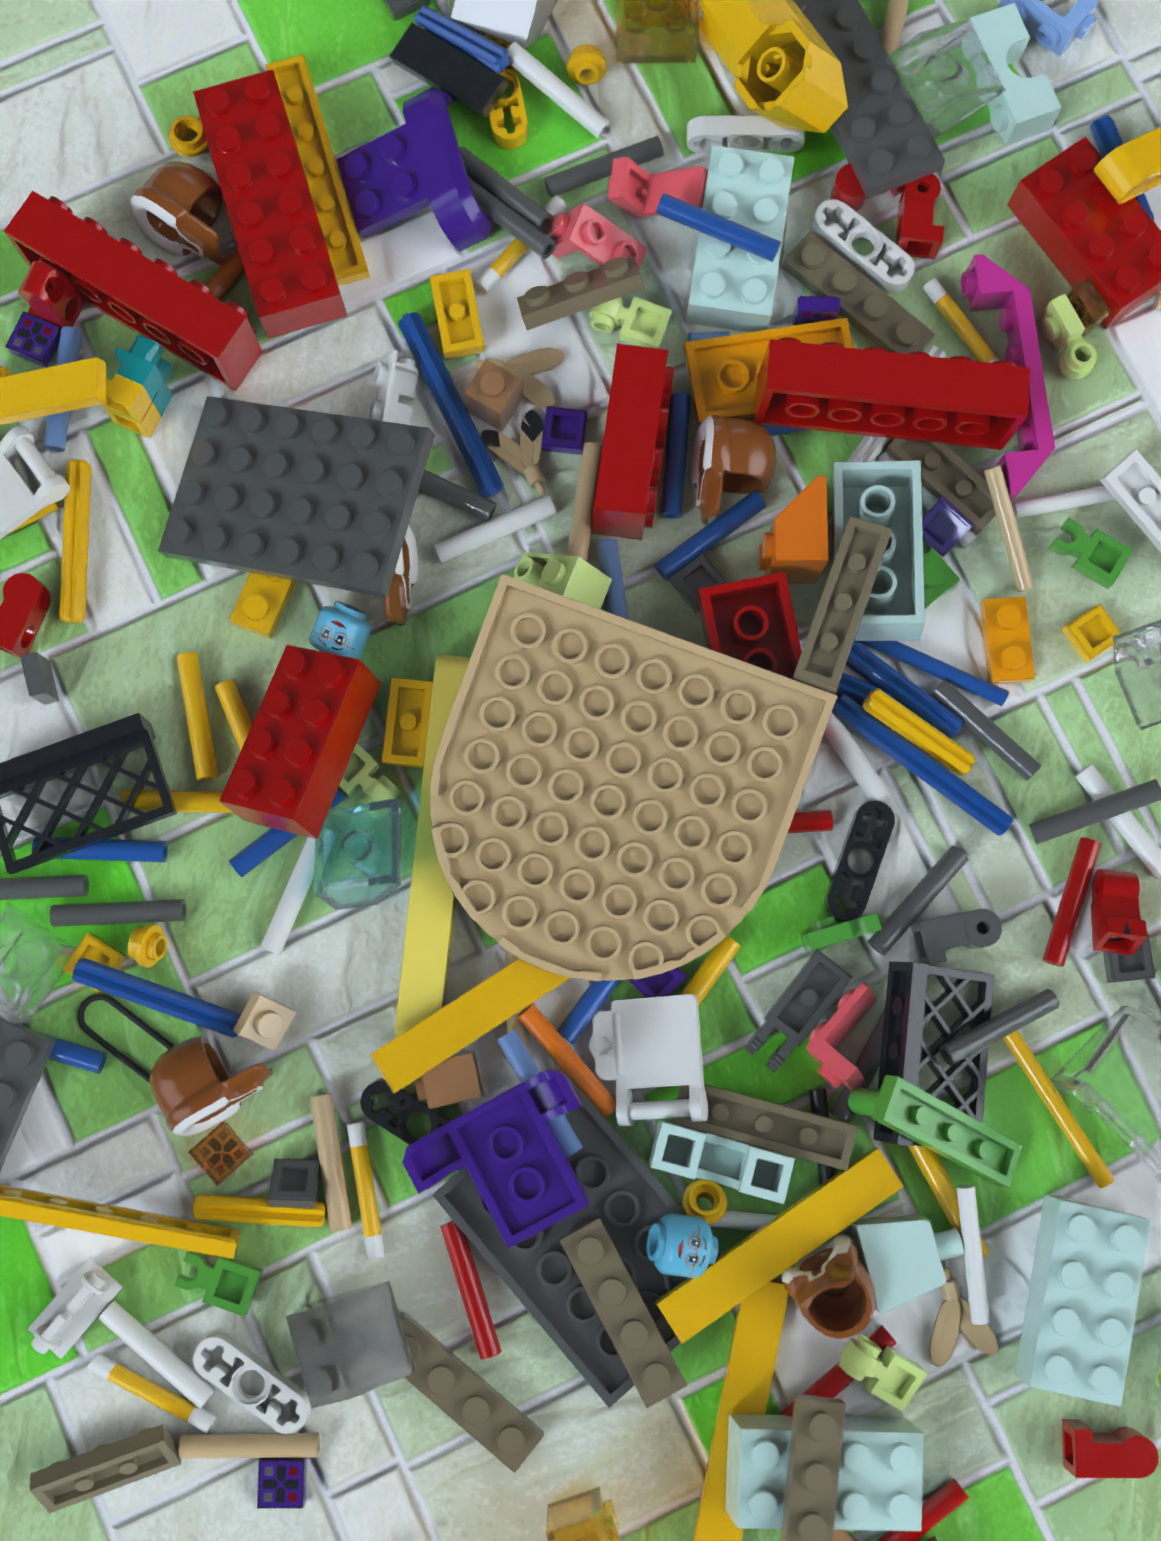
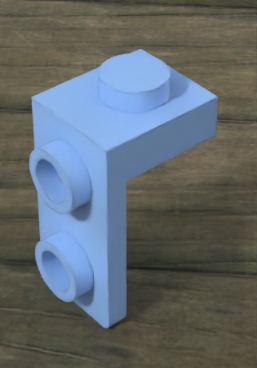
(1051, 28)

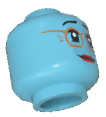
(341, 630)
(682, 1245)

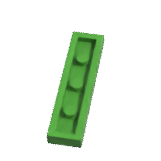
(939, 1128)

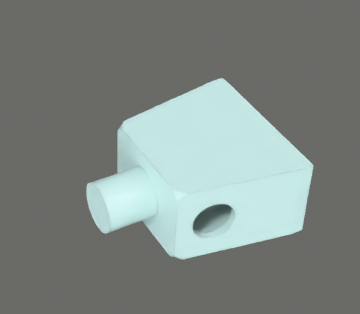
(903, 1256)

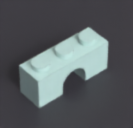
(1028, 103)
(721, 1160)

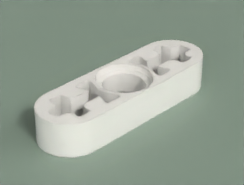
(743, 133)
(861, 228)
(233, 1389)

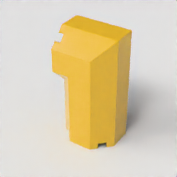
(777, 61)

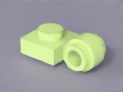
(641, 324)
(1064, 329)
(359, 773)
(889, 1377)

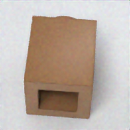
(493, 395)
(451, 1082)

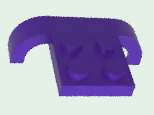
(415, 170)
(508, 1156)

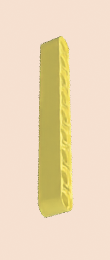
(431, 897)

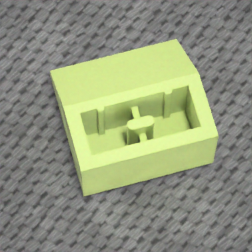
(564, 576)

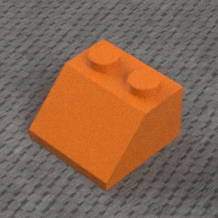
(798, 537)

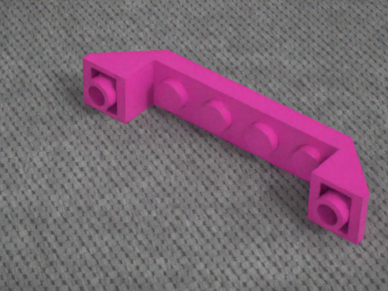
(990, 289)

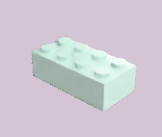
(728, 283)
(890, 497)
(1082, 1300)
(877, 1473)

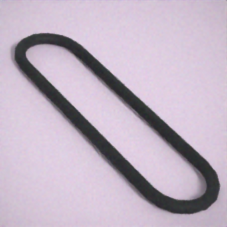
(80, 1017)

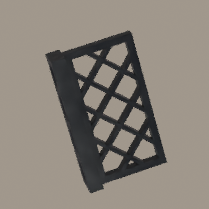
(75, 756)
(902, 1042)

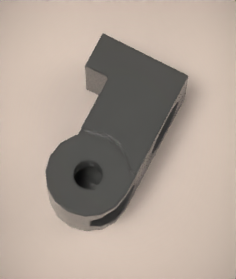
(971, 929)

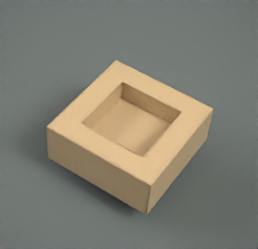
(264, 1021)

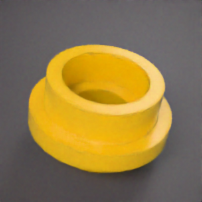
(586, 65)
(181, 129)
(147, 945)
(710, 1191)

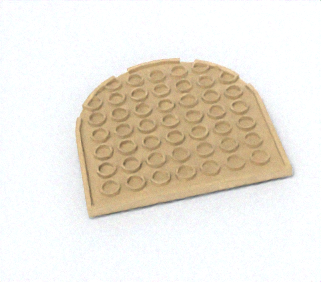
(613, 786)

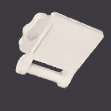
(16, 498)
(648, 1047)

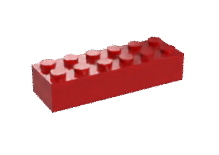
(270, 204)
(137, 290)
(891, 394)

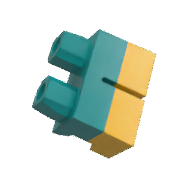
(139, 388)

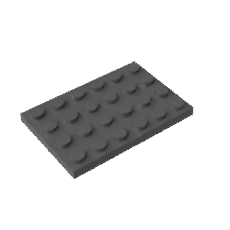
(297, 494)
(538, 1267)

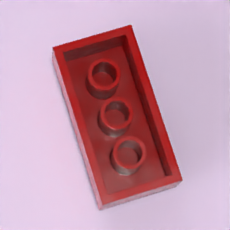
(1090, 231)
(633, 442)
(752, 622)
(301, 741)

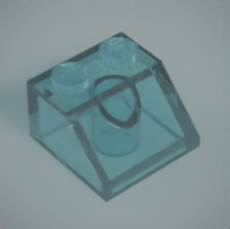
(359, 854)

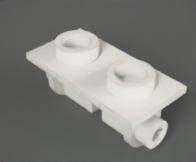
(393, 381)
(74, 1309)

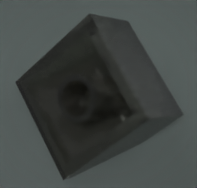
(350, 1344)

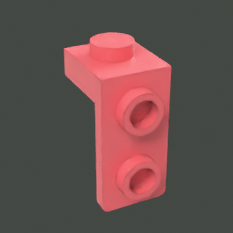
(640, 192)
(593, 236)
(828, 1035)

